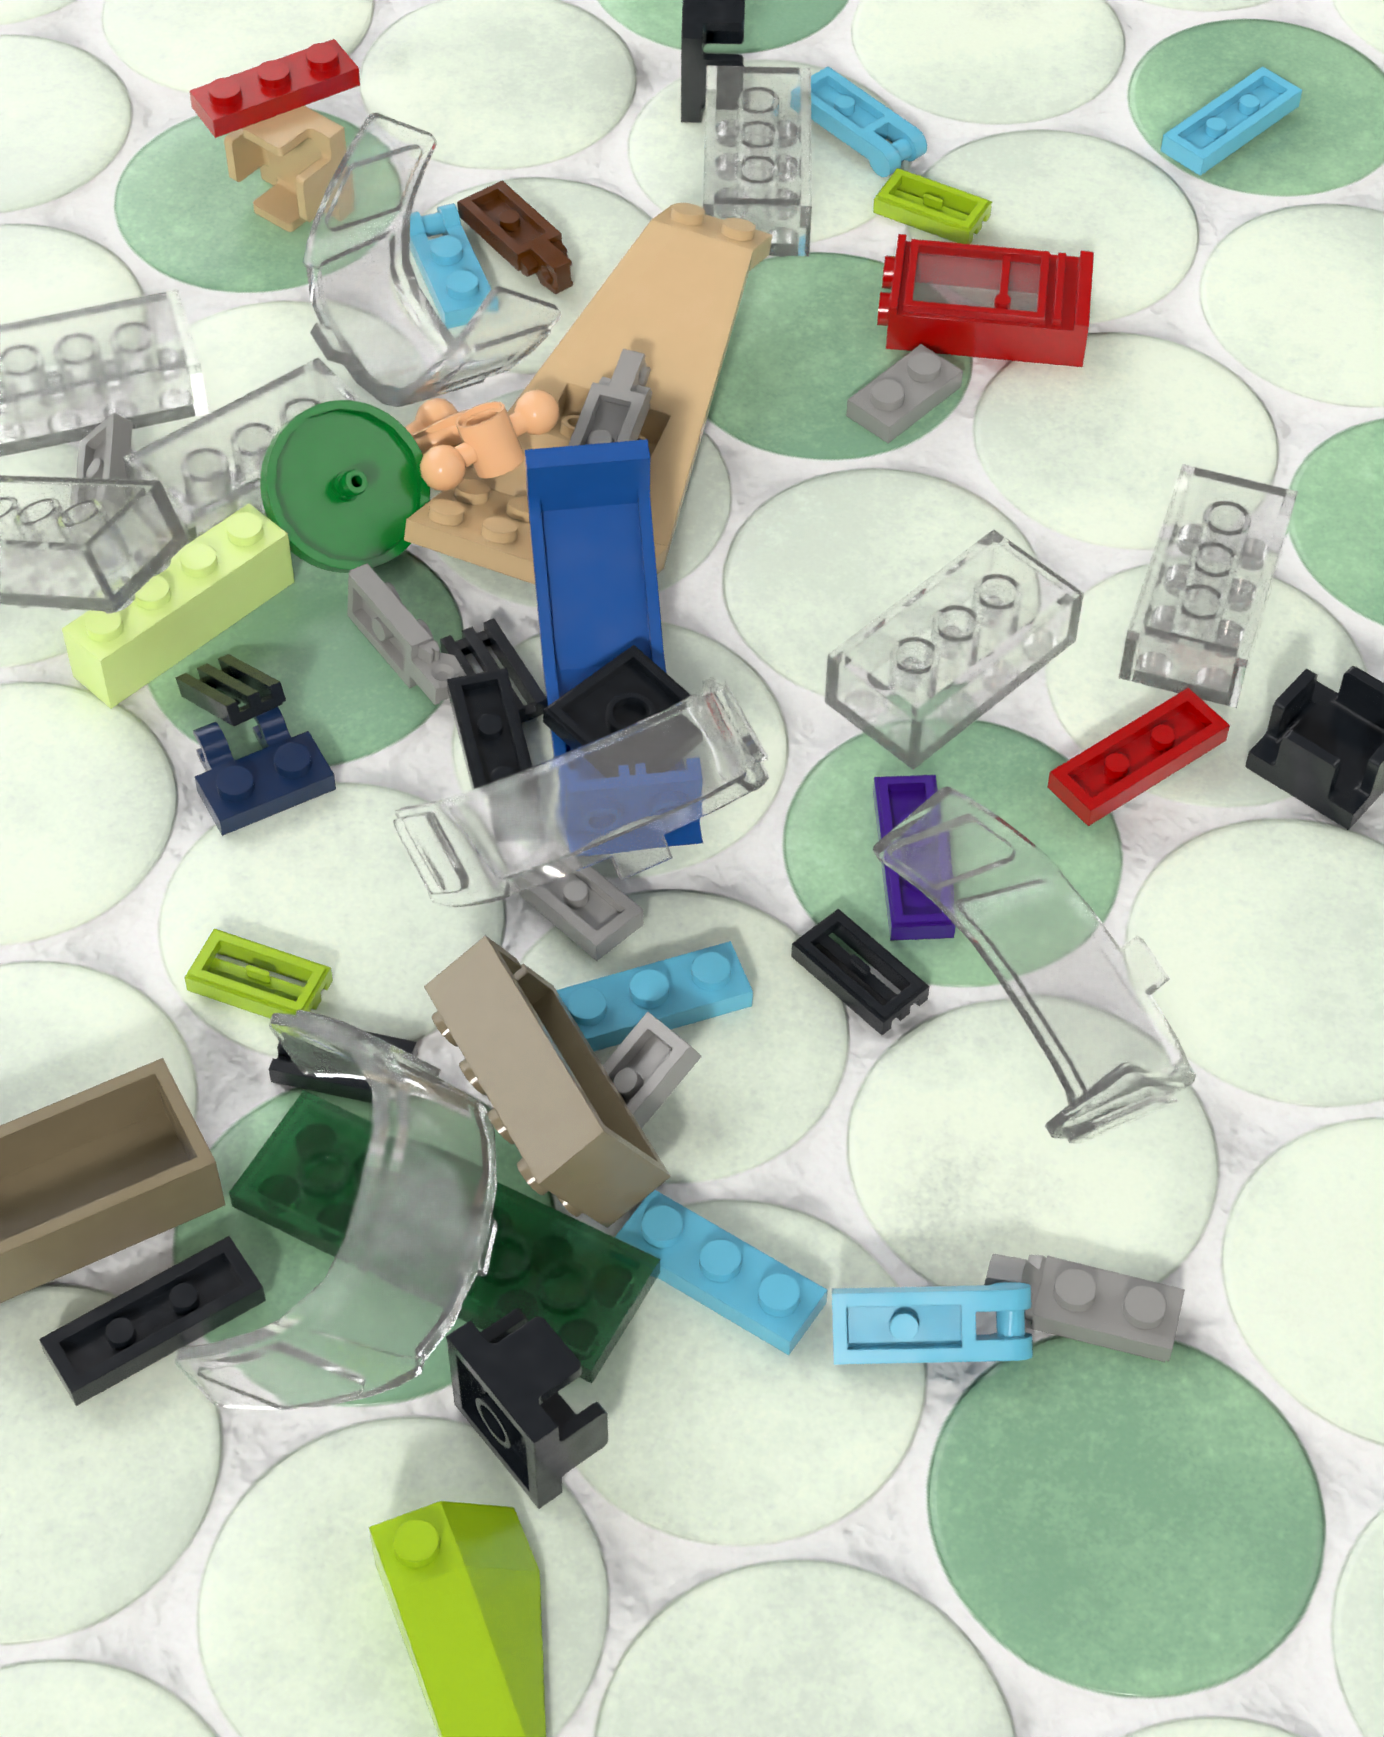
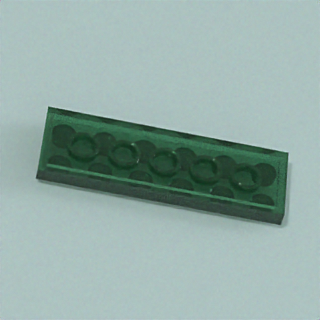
(539, 1259)

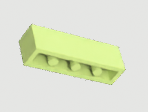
(182, 608)

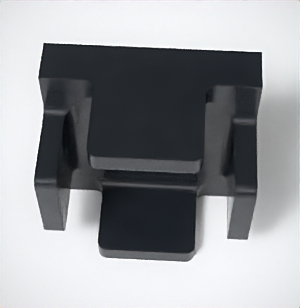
(705, 24)
(1326, 745)
(509, 1394)

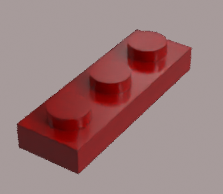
(274, 87)
(1138, 756)

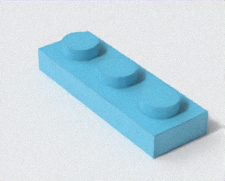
(1231, 120)
(672, 990)
(725, 1272)

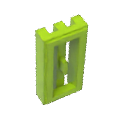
(932, 206)
(251, 986)

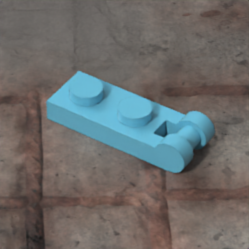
(864, 123)
(448, 265)
(929, 1324)

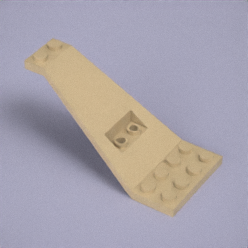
(665, 299)

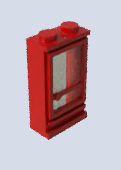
(987, 301)

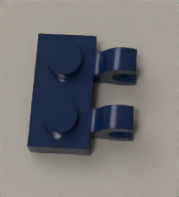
(263, 782)

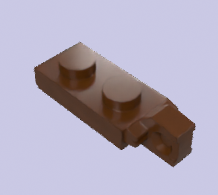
(518, 234)

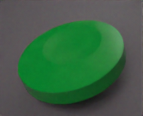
(343, 485)

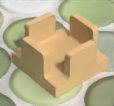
(294, 155)

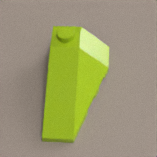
(468, 1615)

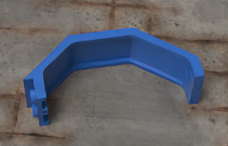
(594, 566)

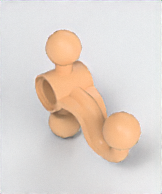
(477, 436)

